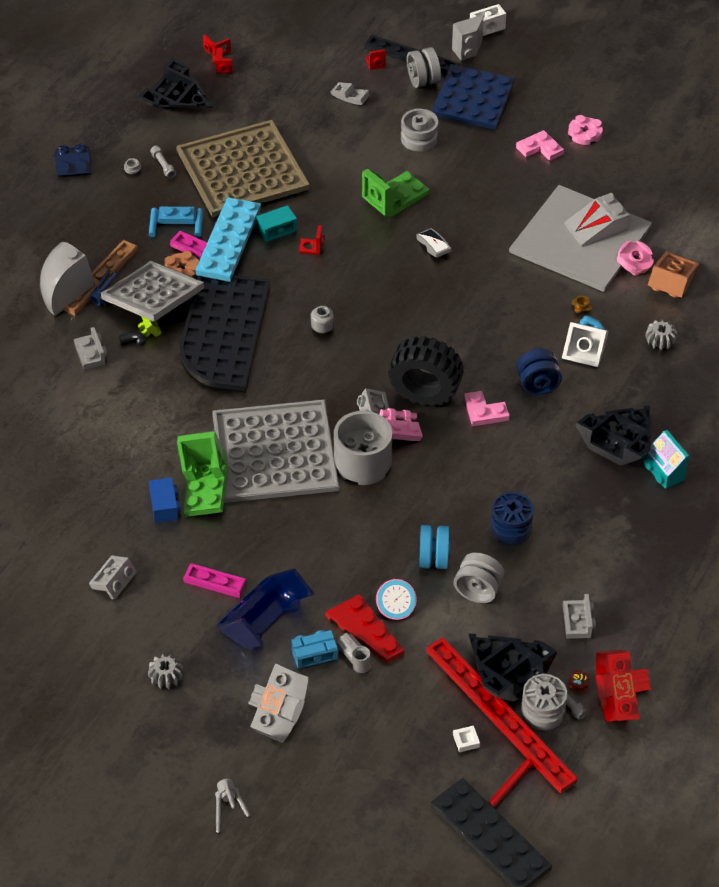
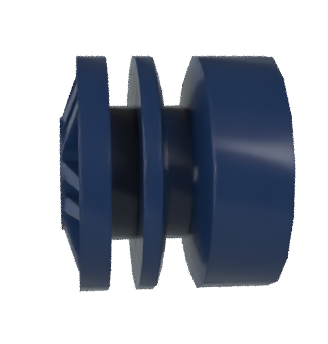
(512, 518)

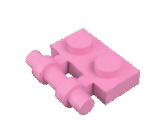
(403, 429)

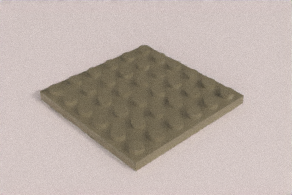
(242, 165)

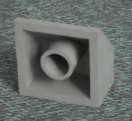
(467, 37)

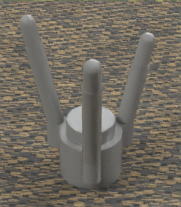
(227, 792)

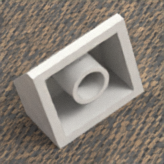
(585, 344)

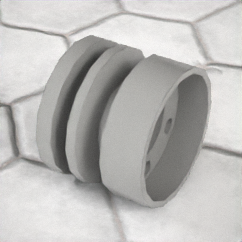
(544, 702)

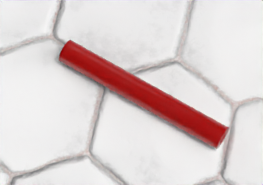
(503, 791)

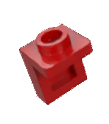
(223, 65)

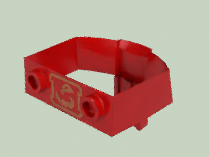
(618, 685)

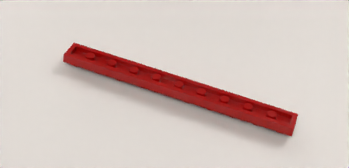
(502, 716)

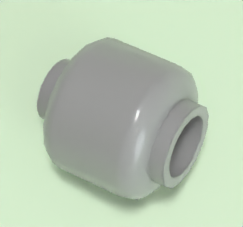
(322, 319)

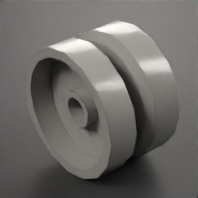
(423, 67)
(419, 129)
(479, 577)

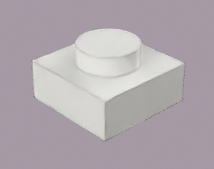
(466, 738)

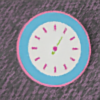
(396, 599)

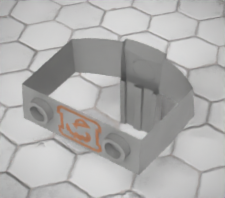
(278, 703)

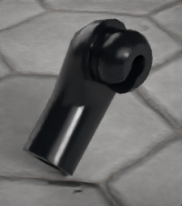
(131, 336)

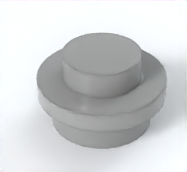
(132, 166)

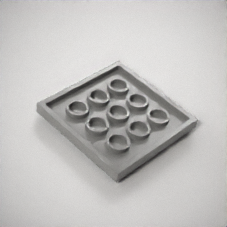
(152, 291)

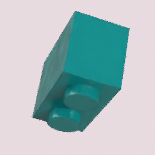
(276, 223)

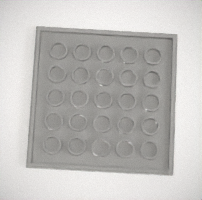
(276, 450)

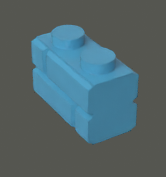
(314, 649)

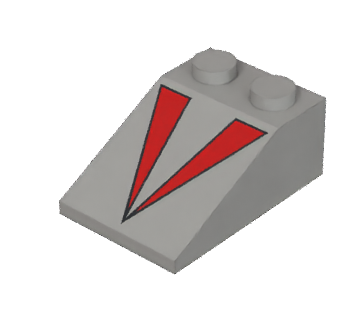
(598, 220)

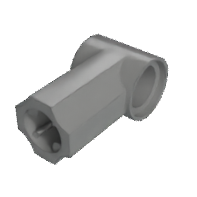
(355, 652)

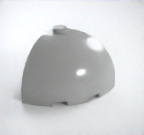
(64, 277)

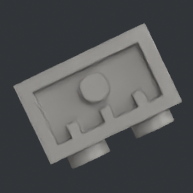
(90, 350)
(372, 401)
(113, 576)

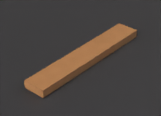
(114, 262)

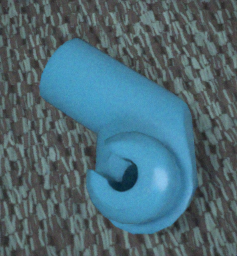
(588, 320)

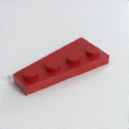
(366, 627)

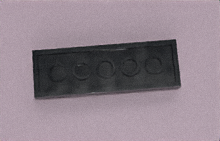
(490, 835)

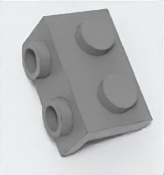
(578, 618)

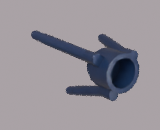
(95, 295)

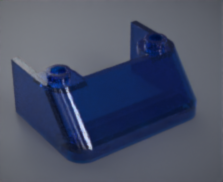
(263, 606)

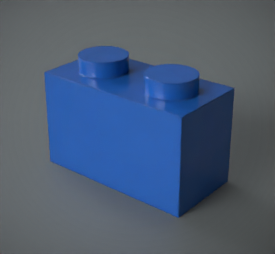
(163, 500)

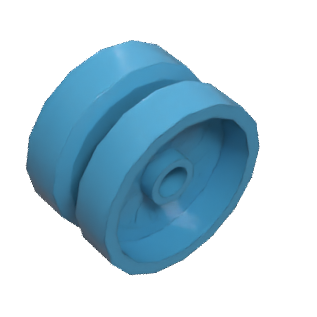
(435, 547)

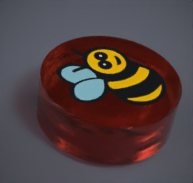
(579, 680)

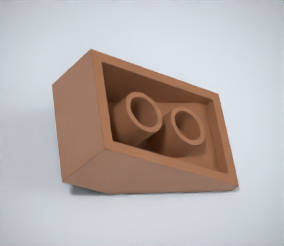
(672, 274)

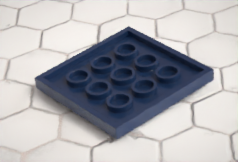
(473, 96)

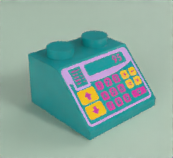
(667, 460)

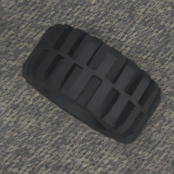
(430, 356)

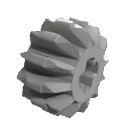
(661, 334)
(165, 671)

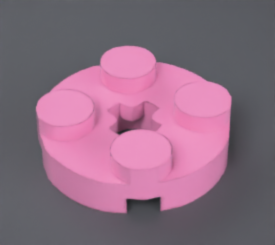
(581, 123)
(633, 265)

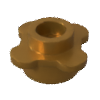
(581, 304)

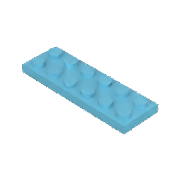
(228, 239)

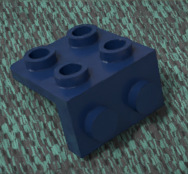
(72, 160)

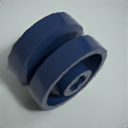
(539, 371)

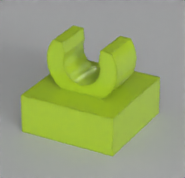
(149, 327)

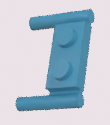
(176, 215)

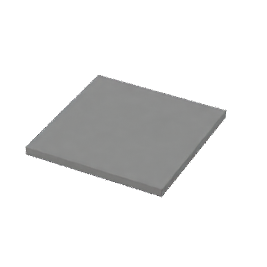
(553, 246)

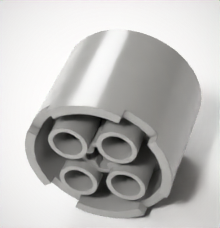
(363, 447)

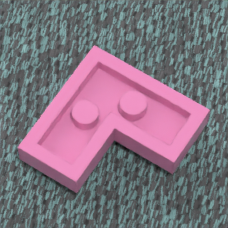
(540, 142)
(483, 413)

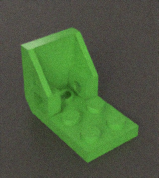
(393, 195)
(206, 473)

